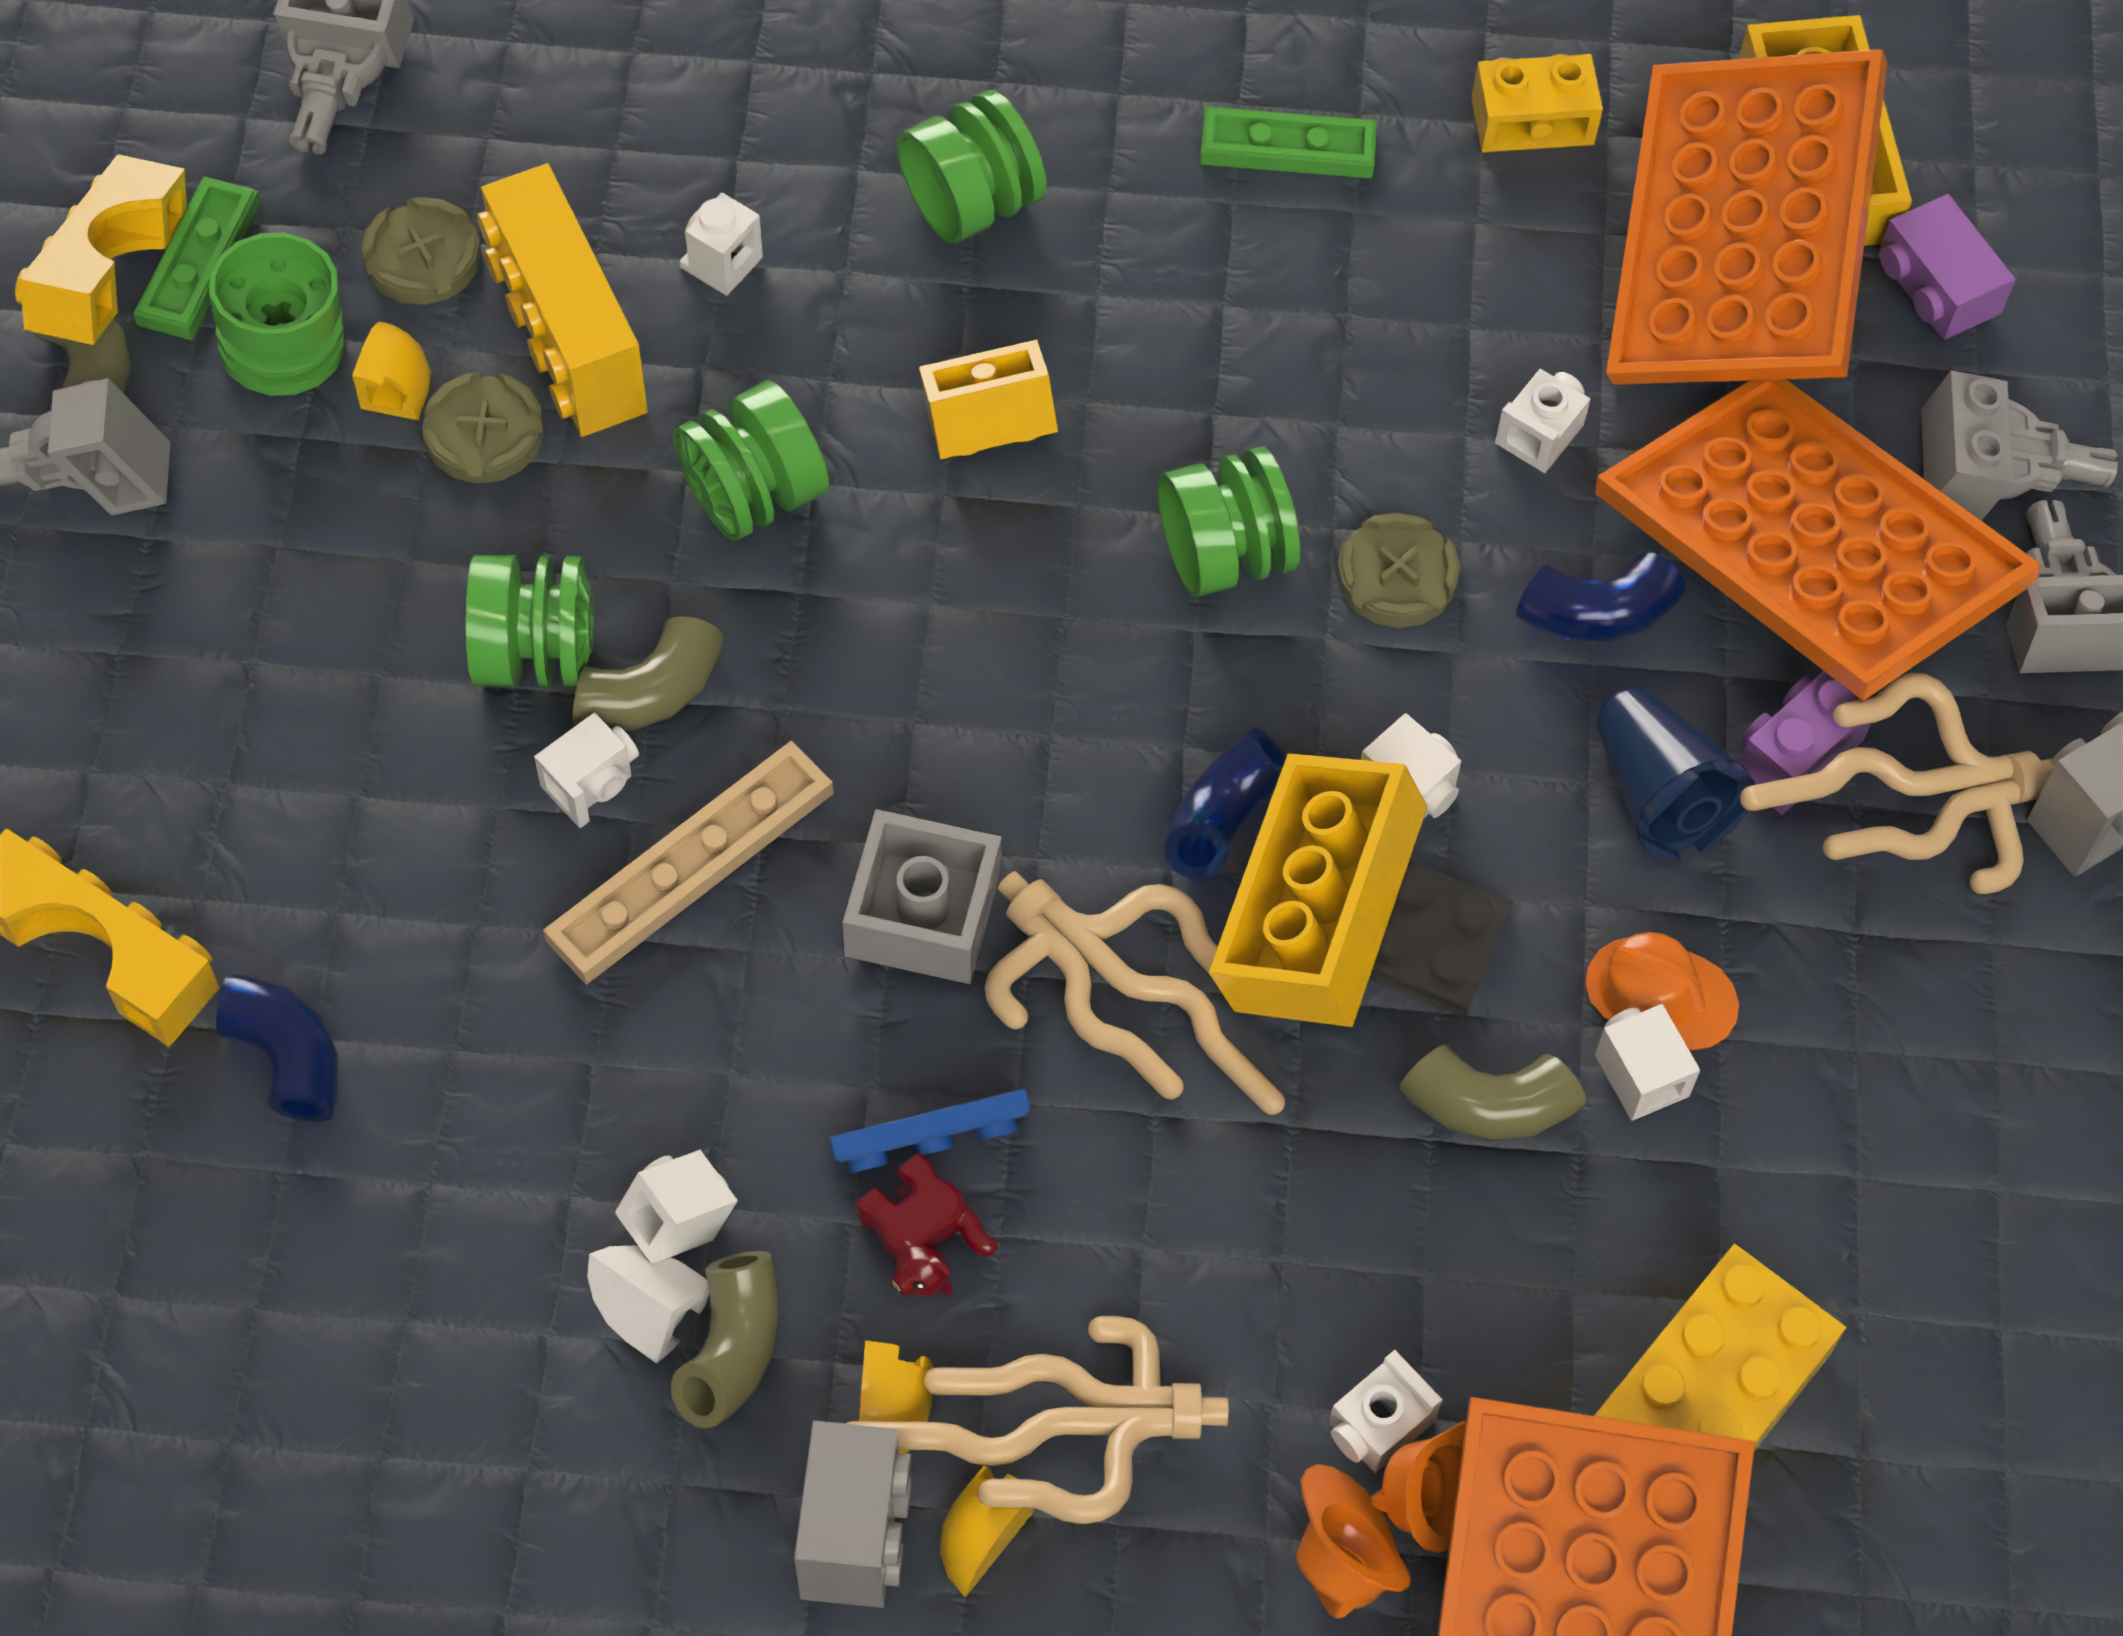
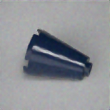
(1670, 775)

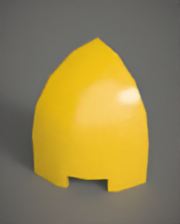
(392, 373)
(892, 1387)
(976, 1534)

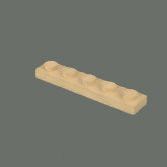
(688, 862)

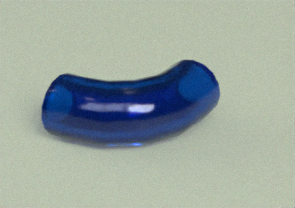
(1602, 608)
(1220, 804)
(292, 1039)

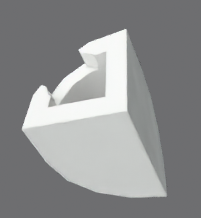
(643, 1298)

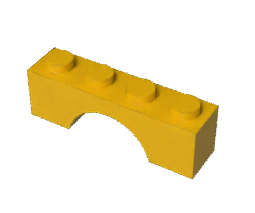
(72, 280)
(152, 975)

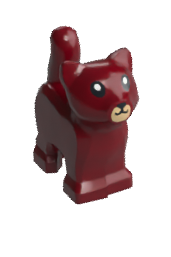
(925, 1217)

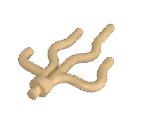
(1989, 783)
(1074, 936)
(1122, 1412)

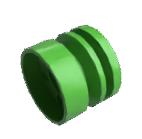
(971, 166)
(277, 313)
(752, 459)
(1237, 520)
(527, 621)

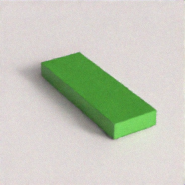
(1288, 142)
(181, 284)

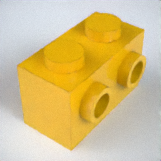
(1536, 102)
(989, 399)

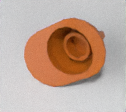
(1656, 971)
(1422, 1488)
(1347, 1543)

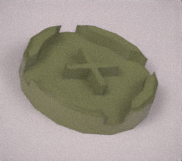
(421, 251)
(483, 427)
(1398, 570)

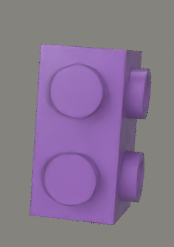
(1945, 267)
(1801, 735)

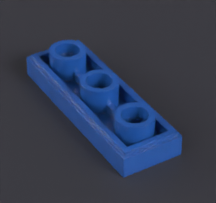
(929, 1131)

